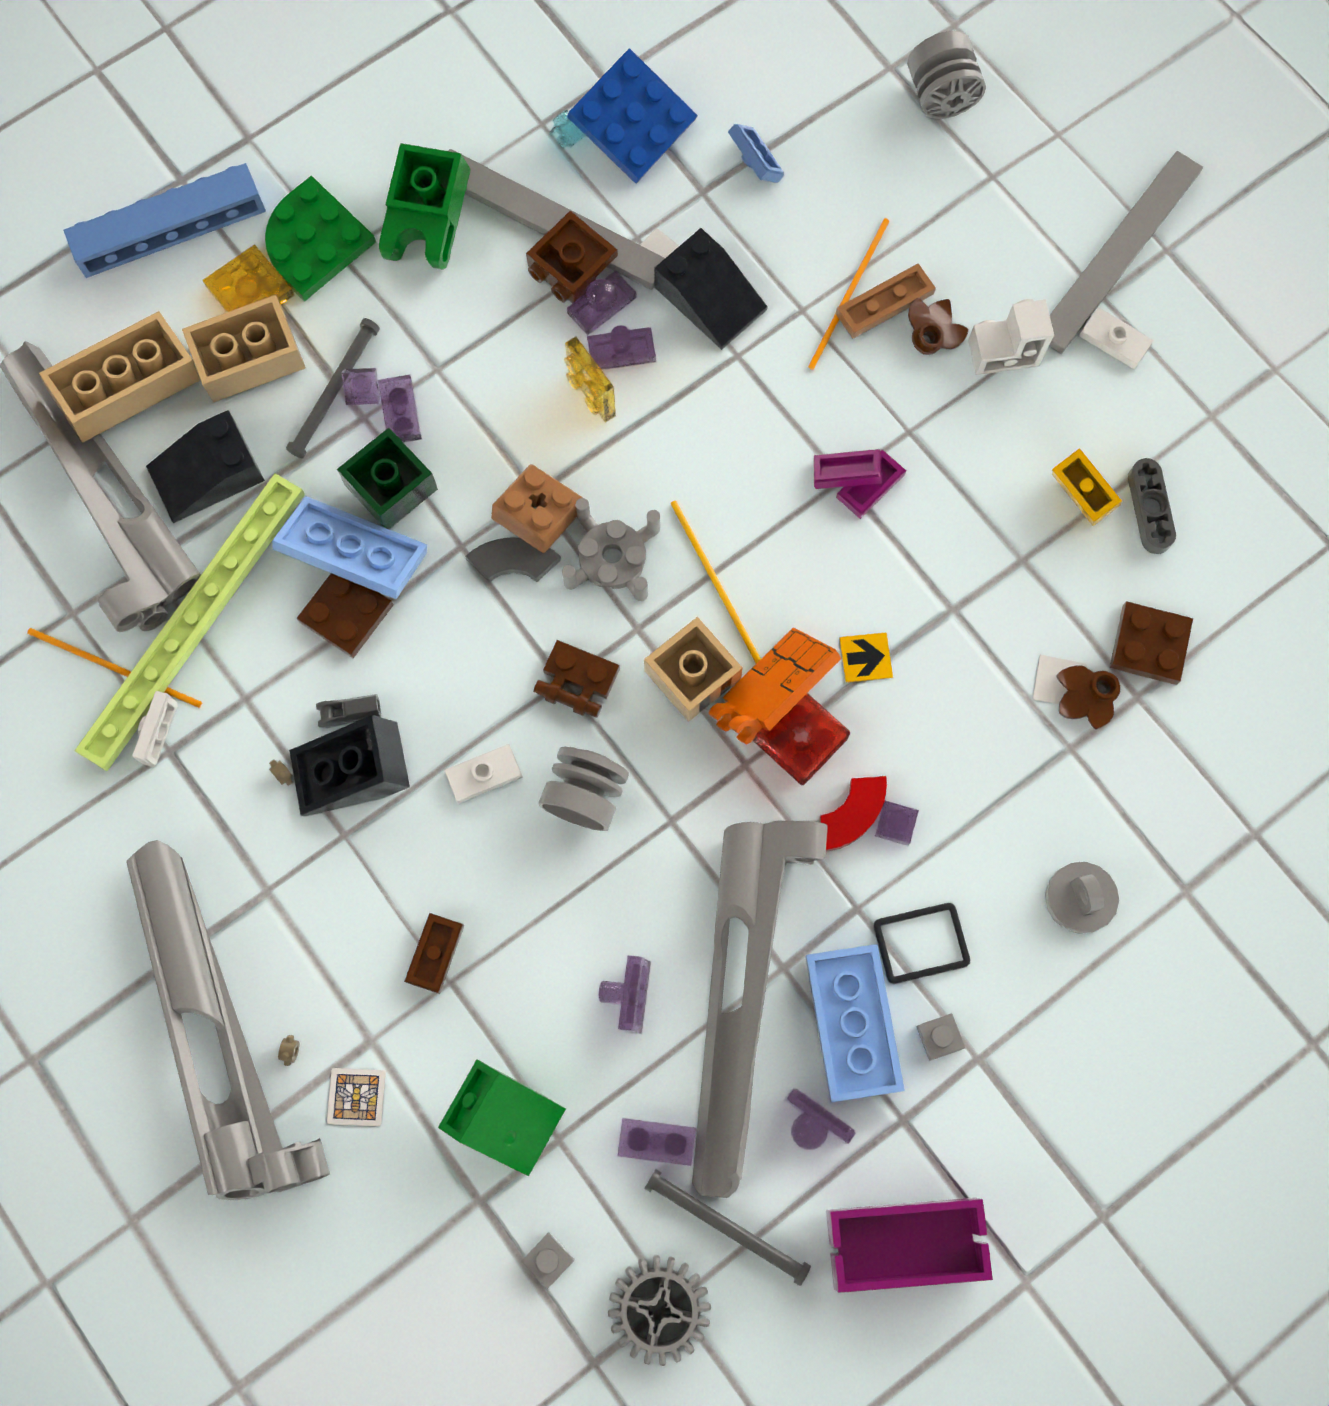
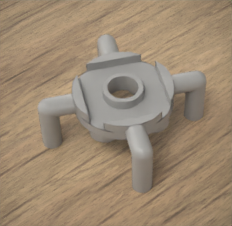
(611, 536)

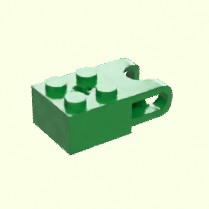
(424, 203)

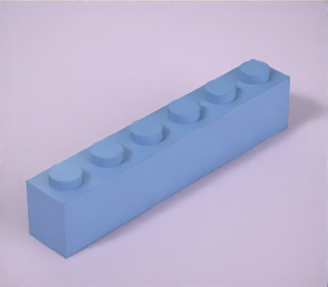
(164, 220)

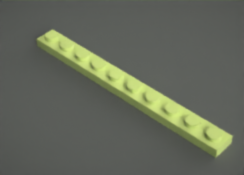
(190, 622)

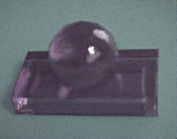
(601, 302)
(815, 1122)

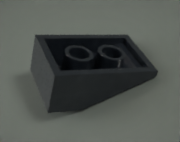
(708, 288)
(204, 467)
(349, 766)

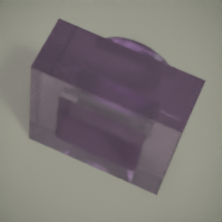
(360, 386)
(896, 823)

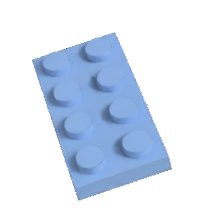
(350, 547)
(854, 1023)

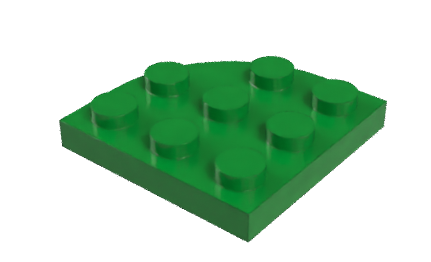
(313, 238)

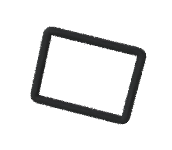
(930, 971)

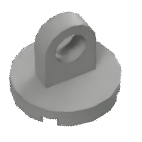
(1082, 897)

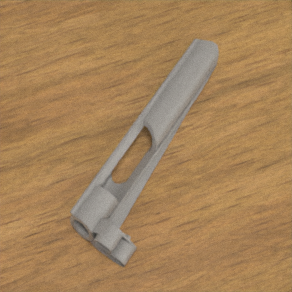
(142, 545)
(750, 891)
(234, 1138)

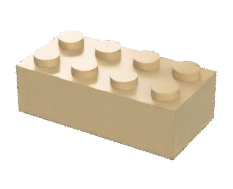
(120, 376)

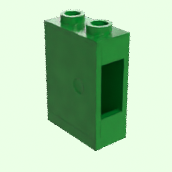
(501, 1118)

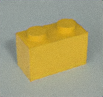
(1086, 487)

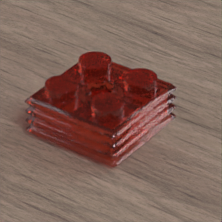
(803, 758)

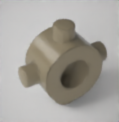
(281, 772)
(288, 1050)

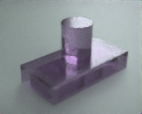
(622, 347)
(630, 994)

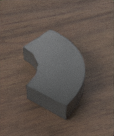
(511, 556)

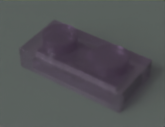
(400, 407)
(656, 1141)

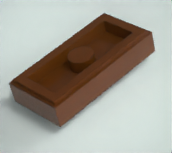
(434, 953)

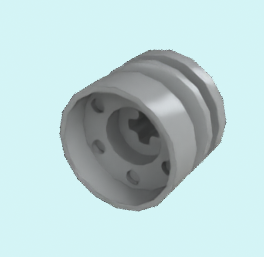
(946, 74)
(586, 782)

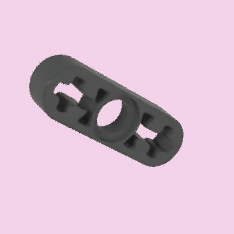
(1147, 520)

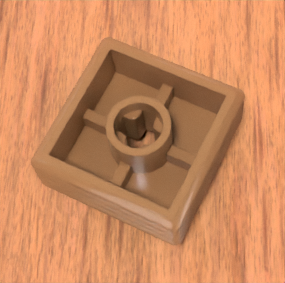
(541, 525)

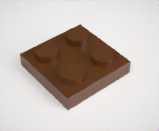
(345, 613)
(1151, 643)

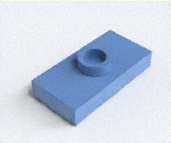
(755, 153)

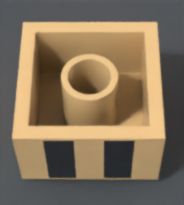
(692, 669)

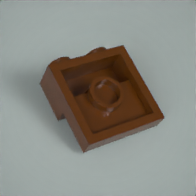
(569, 257)

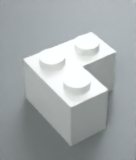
(1014, 342)

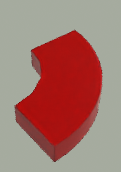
(857, 812)

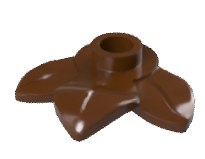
(935, 324)
(1083, 696)

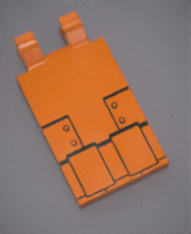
(774, 685)

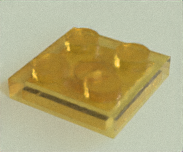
(246, 281)
(590, 379)

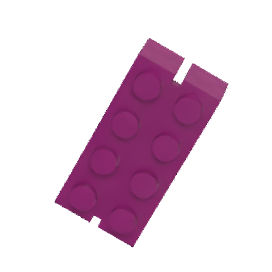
(908, 1245)

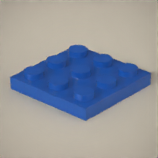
(632, 115)

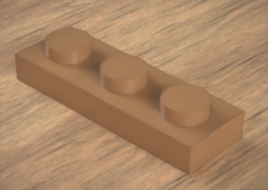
(885, 301)

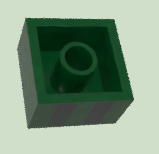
(387, 478)

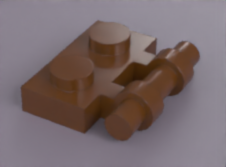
(581, 670)

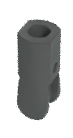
(353, 710)

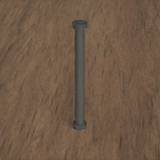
(298, 446)
(728, 1227)

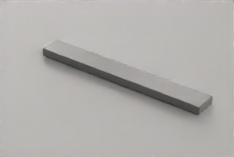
(543, 214)
(1121, 249)

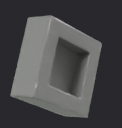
(940, 1037)
(548, 1260)

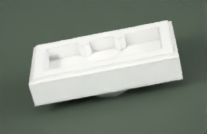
(1116, 338)
(154, 729)
(483, 773)

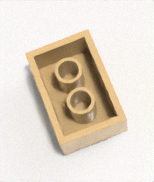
(243, 348)

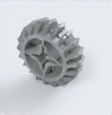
(627, 1301)

